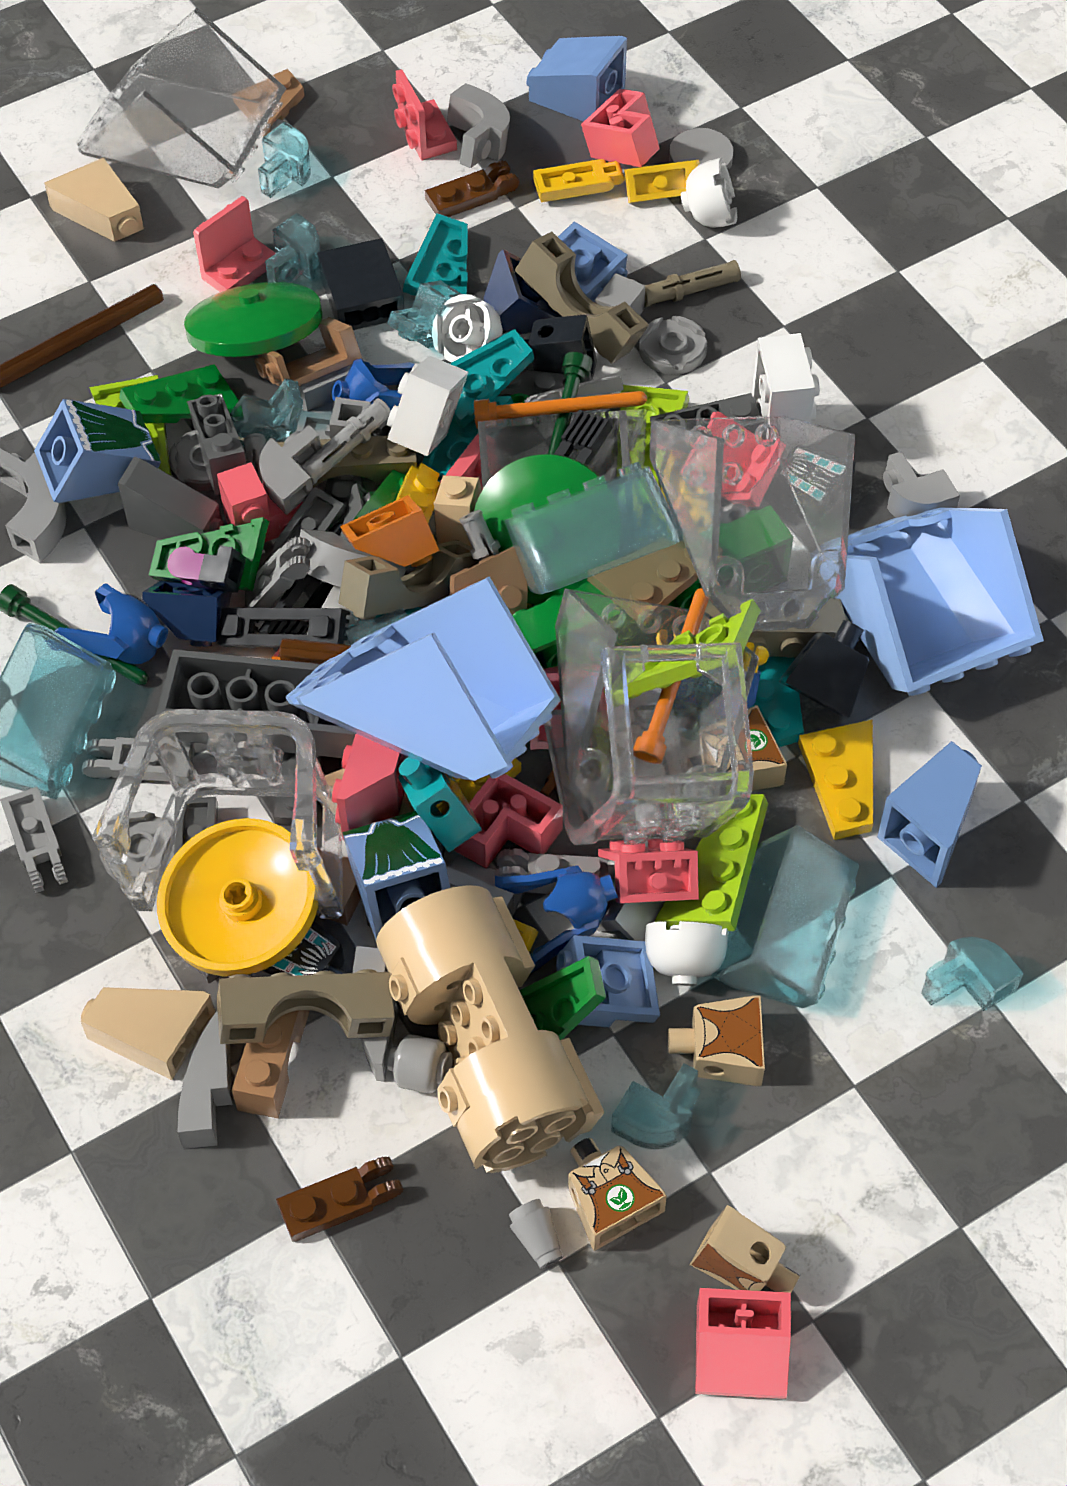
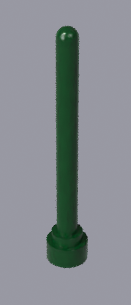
(575, 369)
(16, 603)

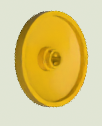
(235, 898)

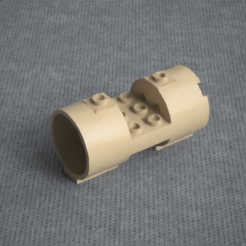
(511, 1086)

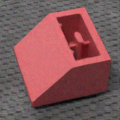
(368, 786)
(743, 1343)

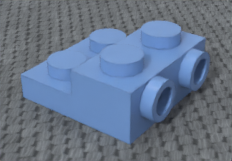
(595, 259)
(625, 977)

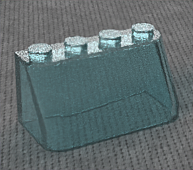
(592, 529)
(47, 707)
(789, 919)

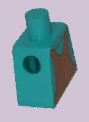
(429, 787)

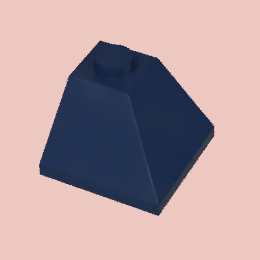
(513, 299)
(188, 610)

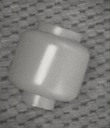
(419, 1063)

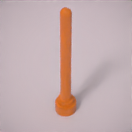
(486, 410)
(651, 745)

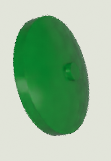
(253, 319)
(527, 482)

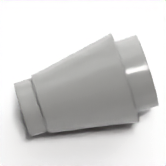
(536, 1232)

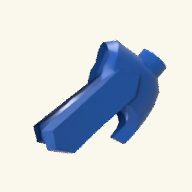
(369, 382)
(133, 629)
(577, 896)

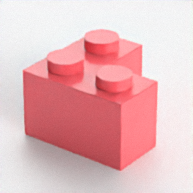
(622, 130)
(246, 499)
(511, 813)

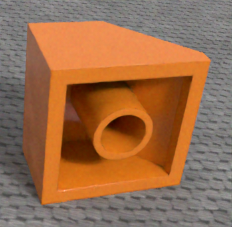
(394, 533)

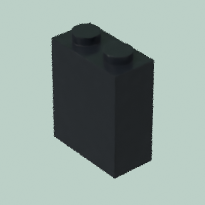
(360, 283)

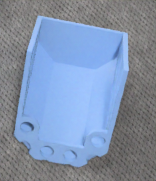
(939, 595)
(440, 686)

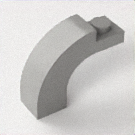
(484, 120)
(41, 520)
(328, 556)

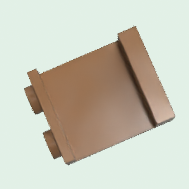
(339, 352)

